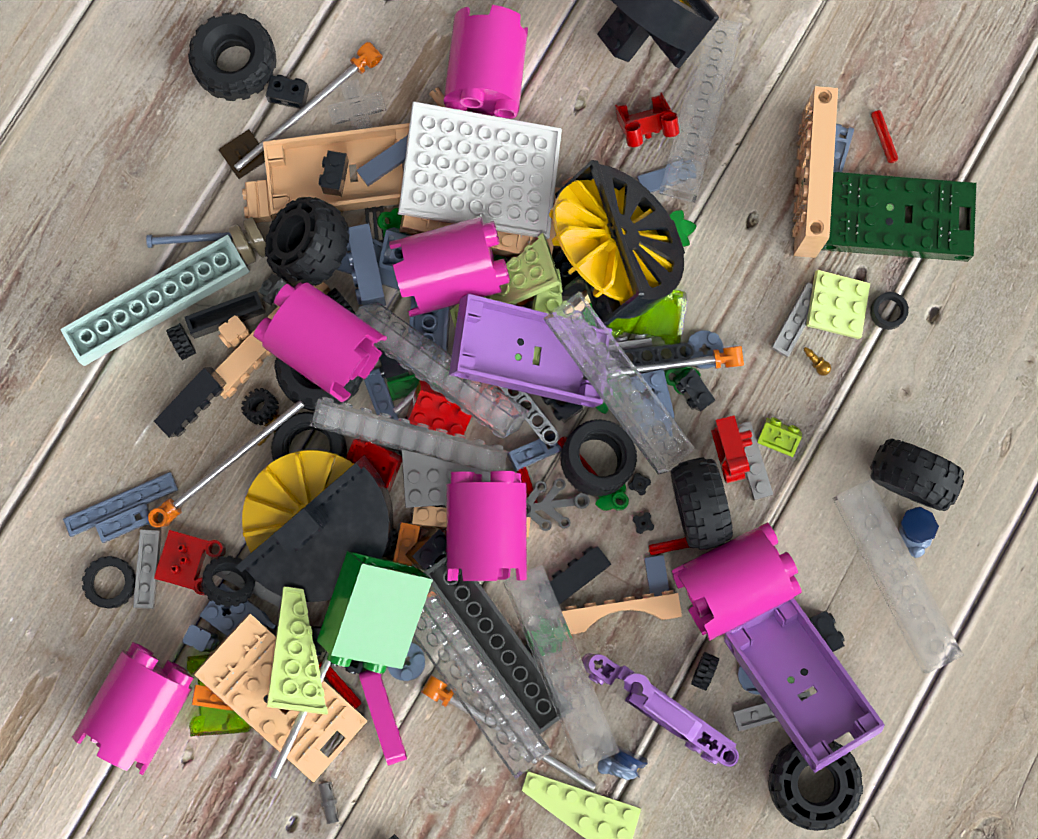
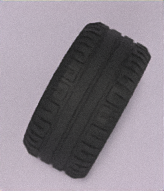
(297, 424)
(617, 439)

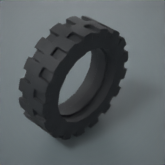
(89, 577)
(220, 596)

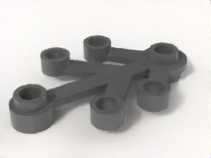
(548, 505)

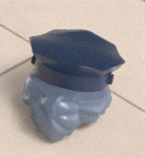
(918, 530)
(622, 764)

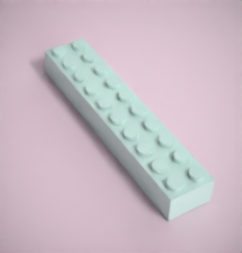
(154, 300)

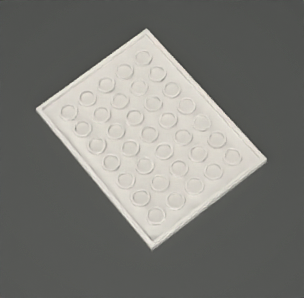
(479, 166)

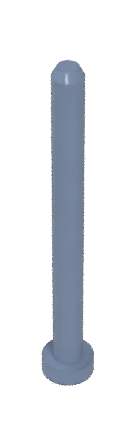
(151, 241)

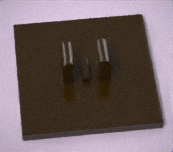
(237, 149)

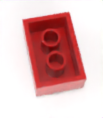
(436, 411)

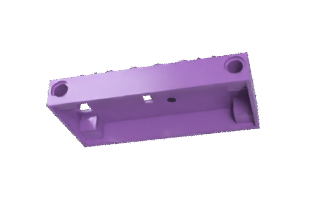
(497, 348)
(787, 657)

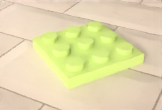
(838, 304)

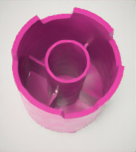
(486, 63)
(449, 264)
(320, 339)
(486, 526)
(737, 581)
(135, 708)

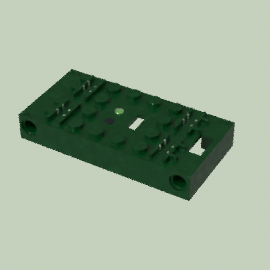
(871, 217)

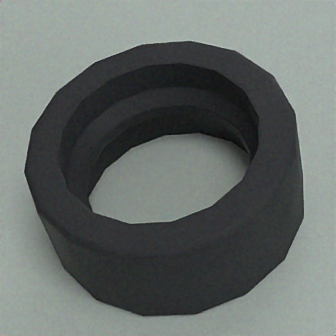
(902, 303)

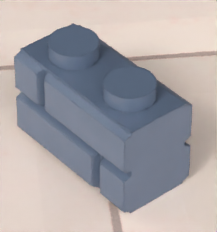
(201, 638)

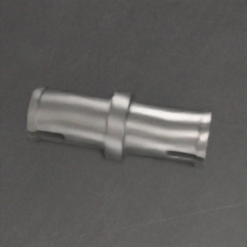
(328, 803)

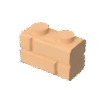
(257, 201)
(233, 332)

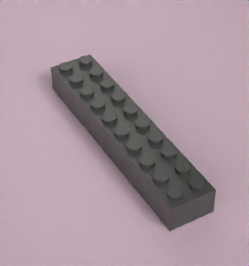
(497, 644)

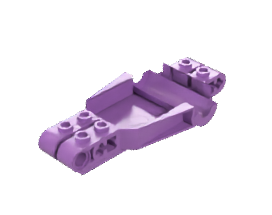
(664, 711)

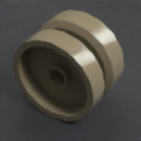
(248, 241)

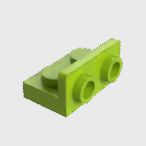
(780, 436)

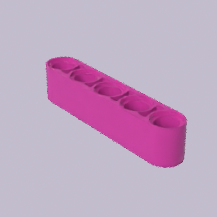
(383, 717)

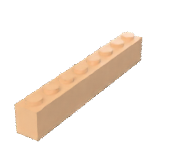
(247, 358)

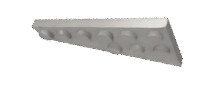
(427, 478)

